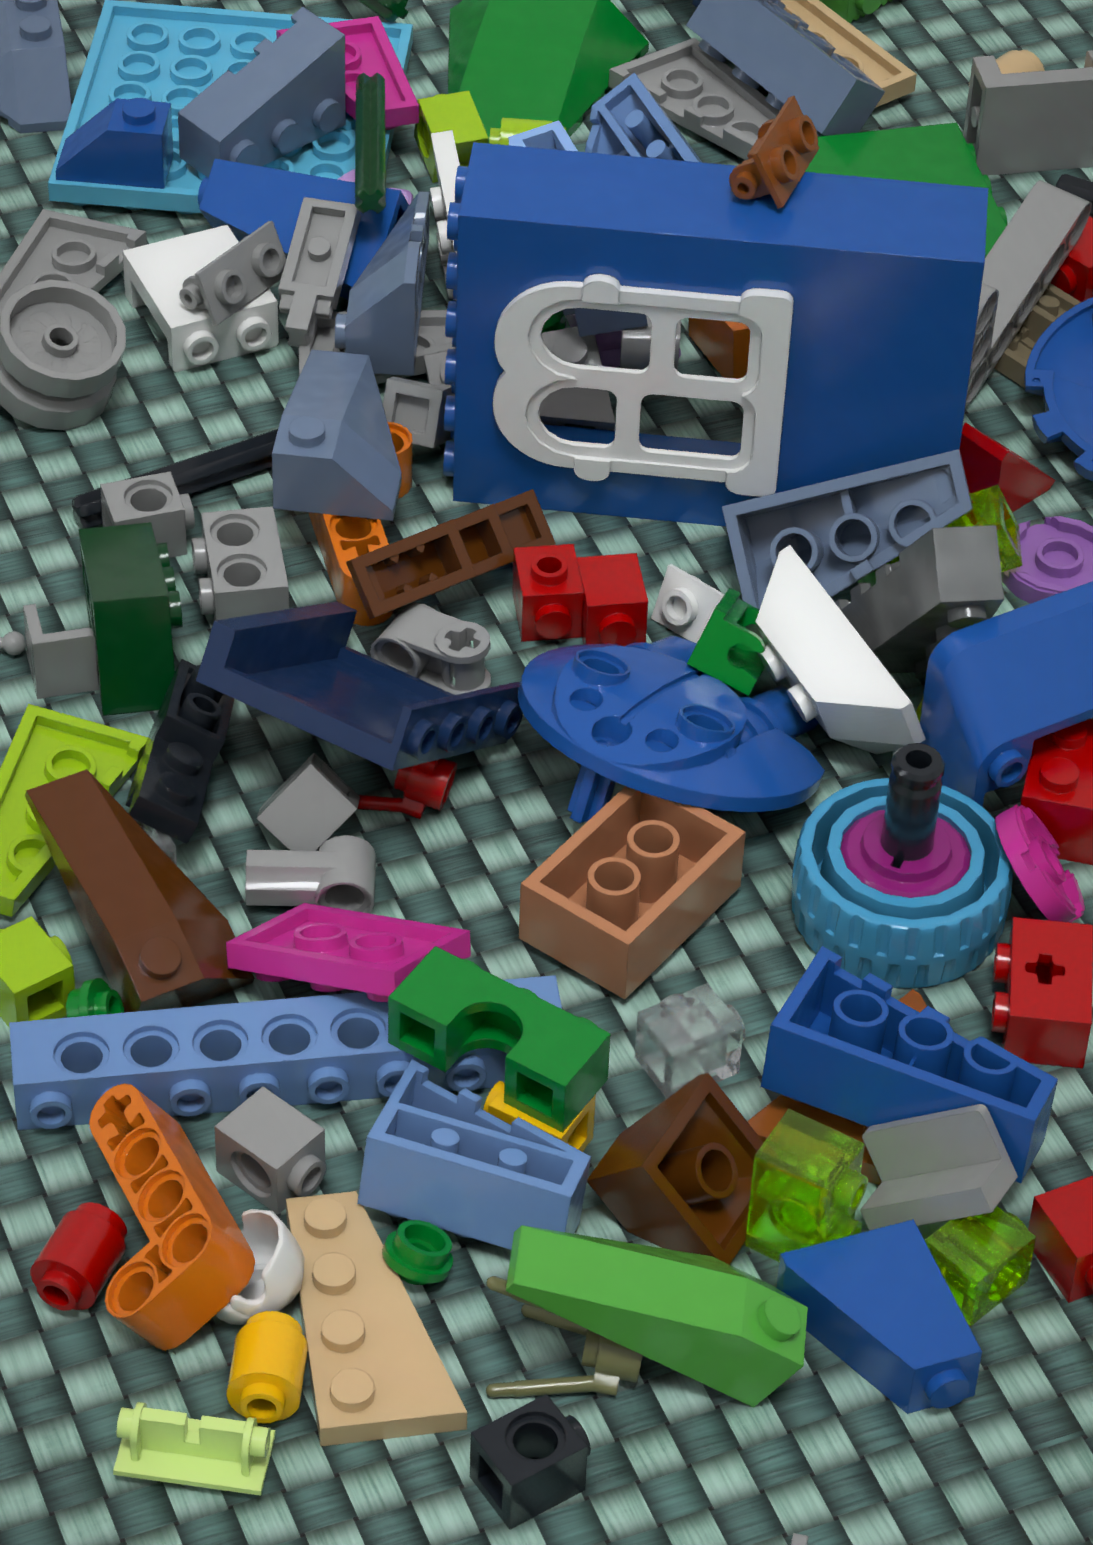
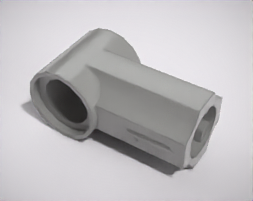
(334, 876)

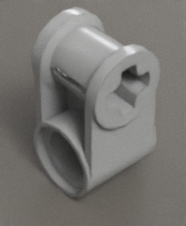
(436, 649)

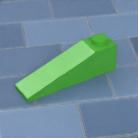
(667, 1307)

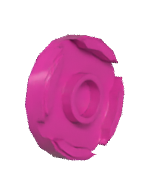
(1036, 864)

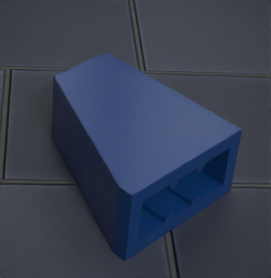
(886, 1314)

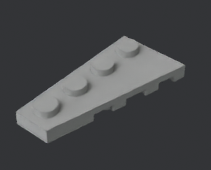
(701, 95)

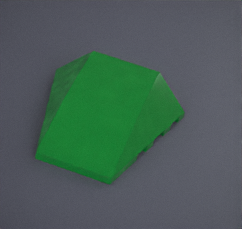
(537, 56)

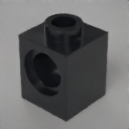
(524, 1486)

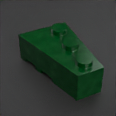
(132, 614)

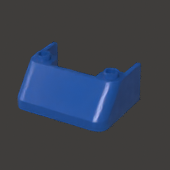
(1006, 686)

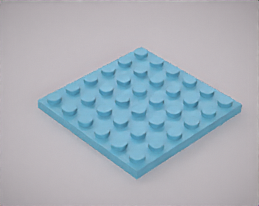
(172, 58)

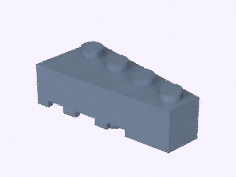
(787, 61)

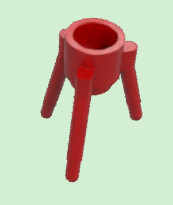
(422, 786)

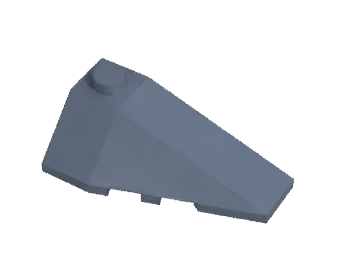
(389, 296)
(336, 442)

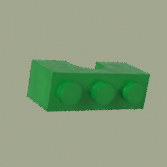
(457, 1007)

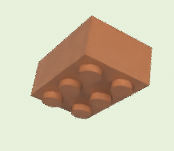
(630, 888)

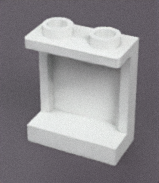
(157, 275)

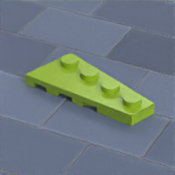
(42, 751)

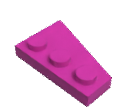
(370, 53)

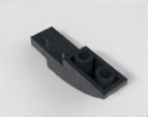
(180, 755)

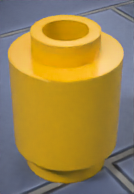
(267, 1367)

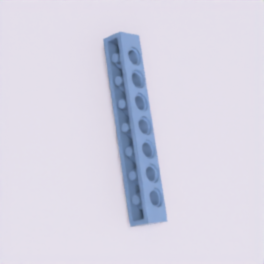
(224, 1053)

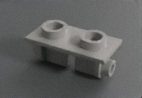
(236, 275)

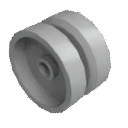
(58, 354)

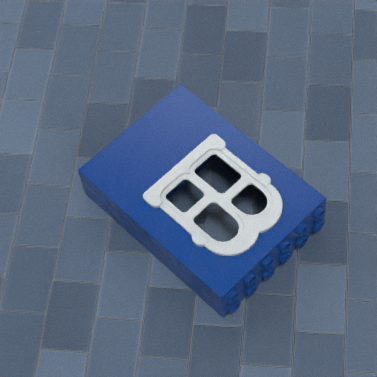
(849, 295)

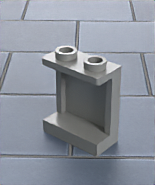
(1030, 118)

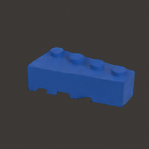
(880, 1061)

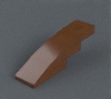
(448, 553)

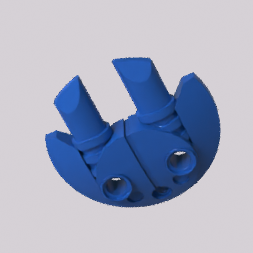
(666, 729)

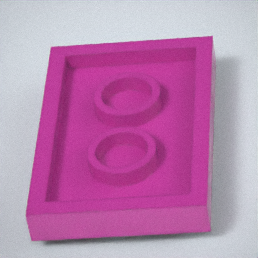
(341, 949)

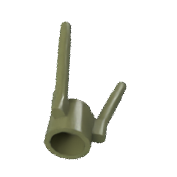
(609, 1359)

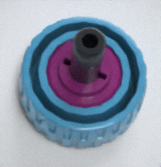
(902, 876)

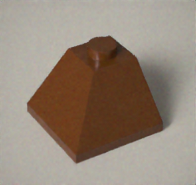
(683, 1173)

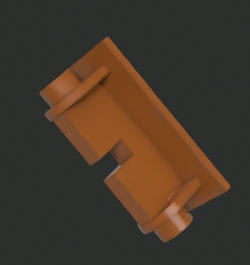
(777, 157)

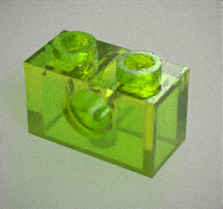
(804, 1187)

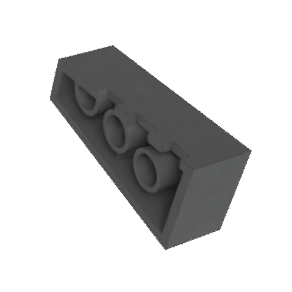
(933, 590)

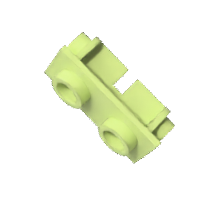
(193, 1451)

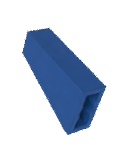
(252, 195)

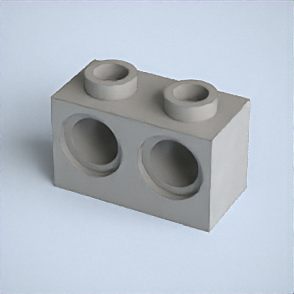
(241, 563)

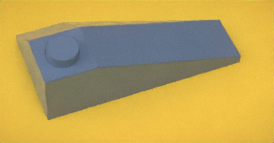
(845, 523)

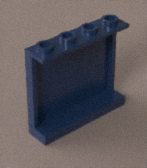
(305, 675)

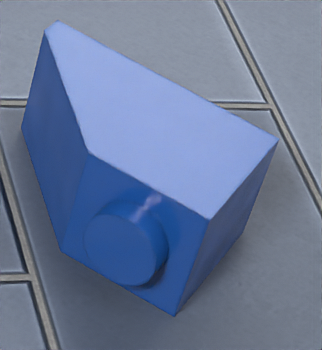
(121, 146)

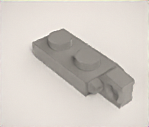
(316, 266)

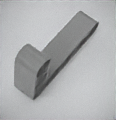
(1021, 270)

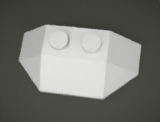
(830, 664)

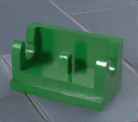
(727, 647)

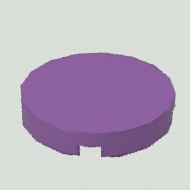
(1053, 558)

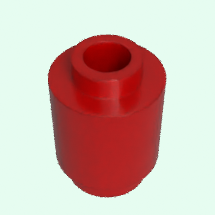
(79, 1257)

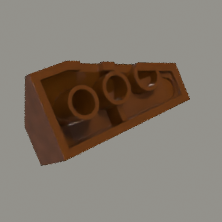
(139, 909)

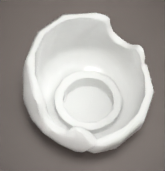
(276, 1268)

